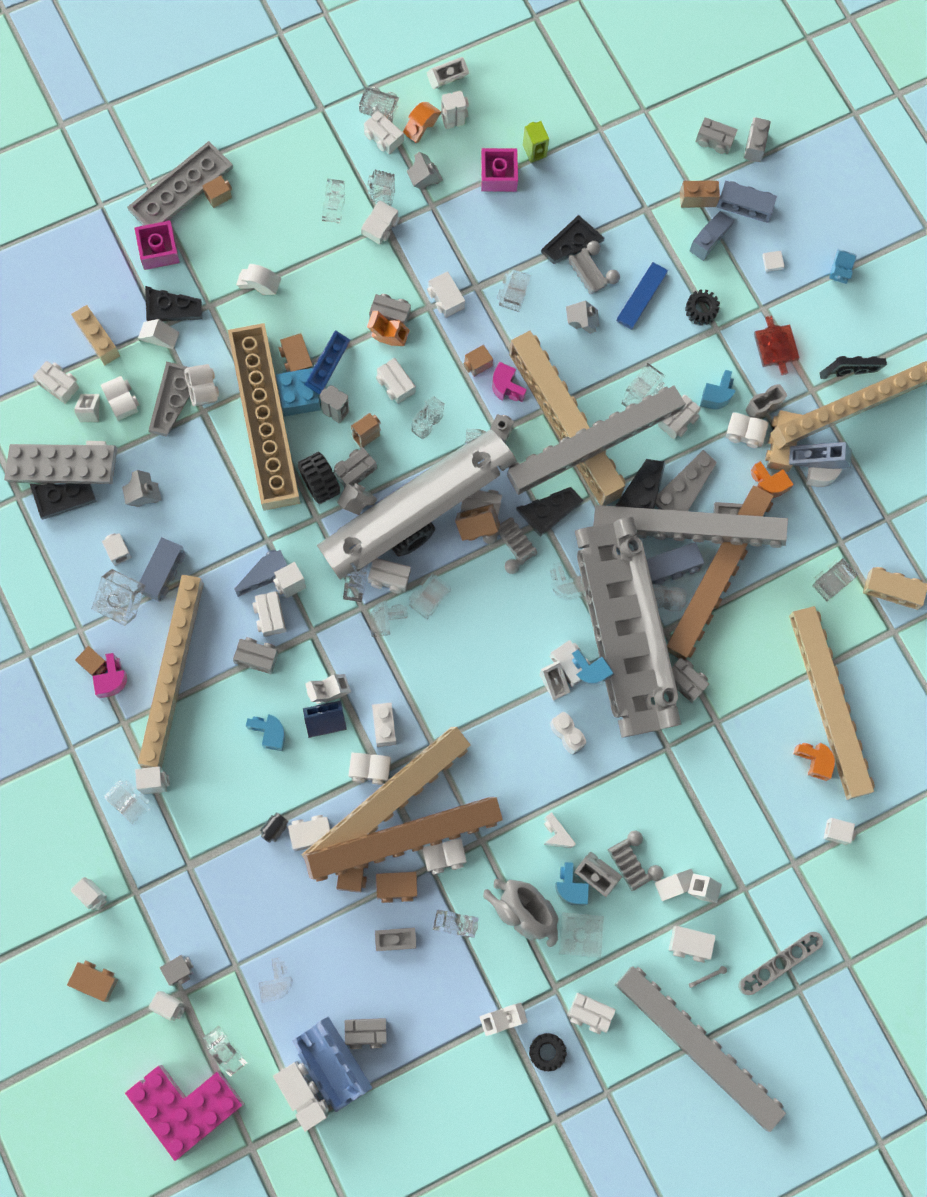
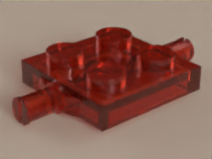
(776, 345)

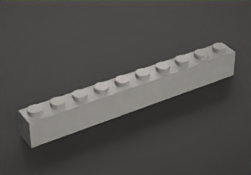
(595, 439)
(699, 525)
(700, 1049)

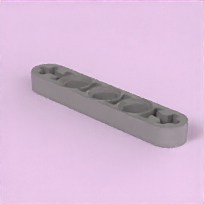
(771, 966)

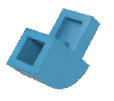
(842, 266)
(718, 396)
(595, 673)
(273, 731)
(571, 892)

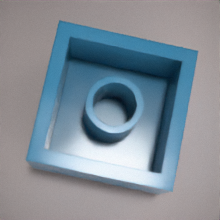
(294, 395)

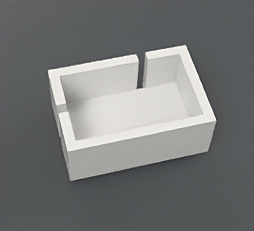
(301, 1095)

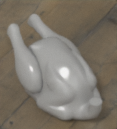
(525, 910)

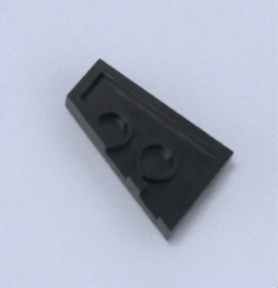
(571, 240)
(170, 306)
(61, 498)
(548, 511)

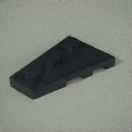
(857, 364)
(644, 487)

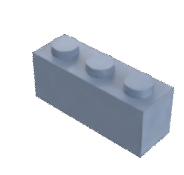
(746, 201)
(675, 564)
(162, 569)

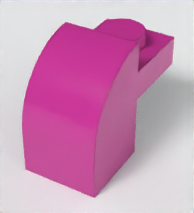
(503, 385)
(111, 682)

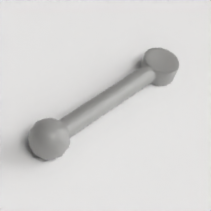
(722, 970)

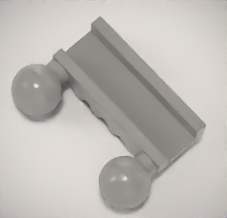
(589, 272)
(516, 542)
(630, 866)

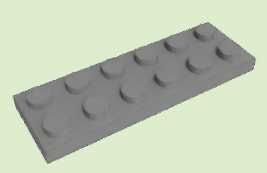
(180, 186)
(61, 463)

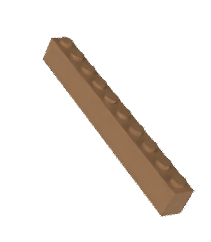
(715, 582)
(402, 838)

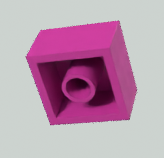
(499, 169)
(157, 245)

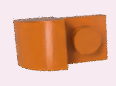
(421, 117)
(387, 331)
(775, 484)
(822, 759)

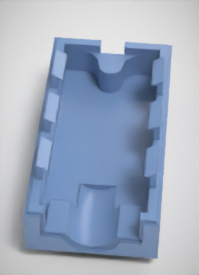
(331, 1064)

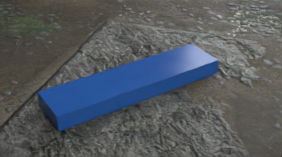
(642, 295)
(327, 362)

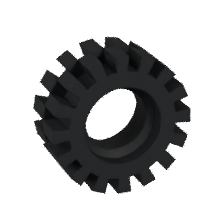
(705, 298)
(538, 1061)

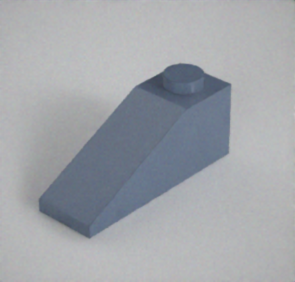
(711, 235)
(821, 455)
(262, 572)

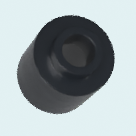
(273, 827)

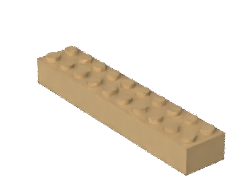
(563, 414)
(263, 417)

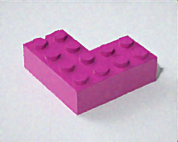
(179, 1119)

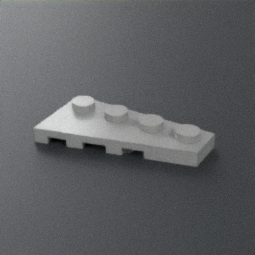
(170, 399)
(686, 485)

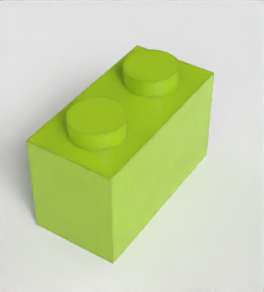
(535, 141)

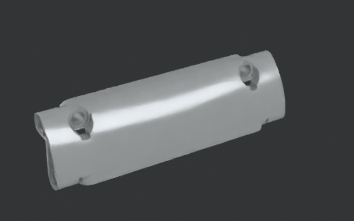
(416, 503)
(627, 627)

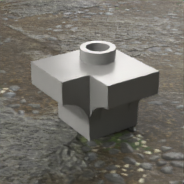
(423, 172)
(583, 316)
(141, 490)
(355, 498)

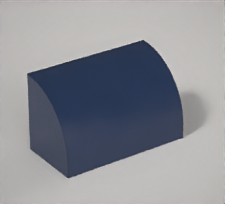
(324, 719)

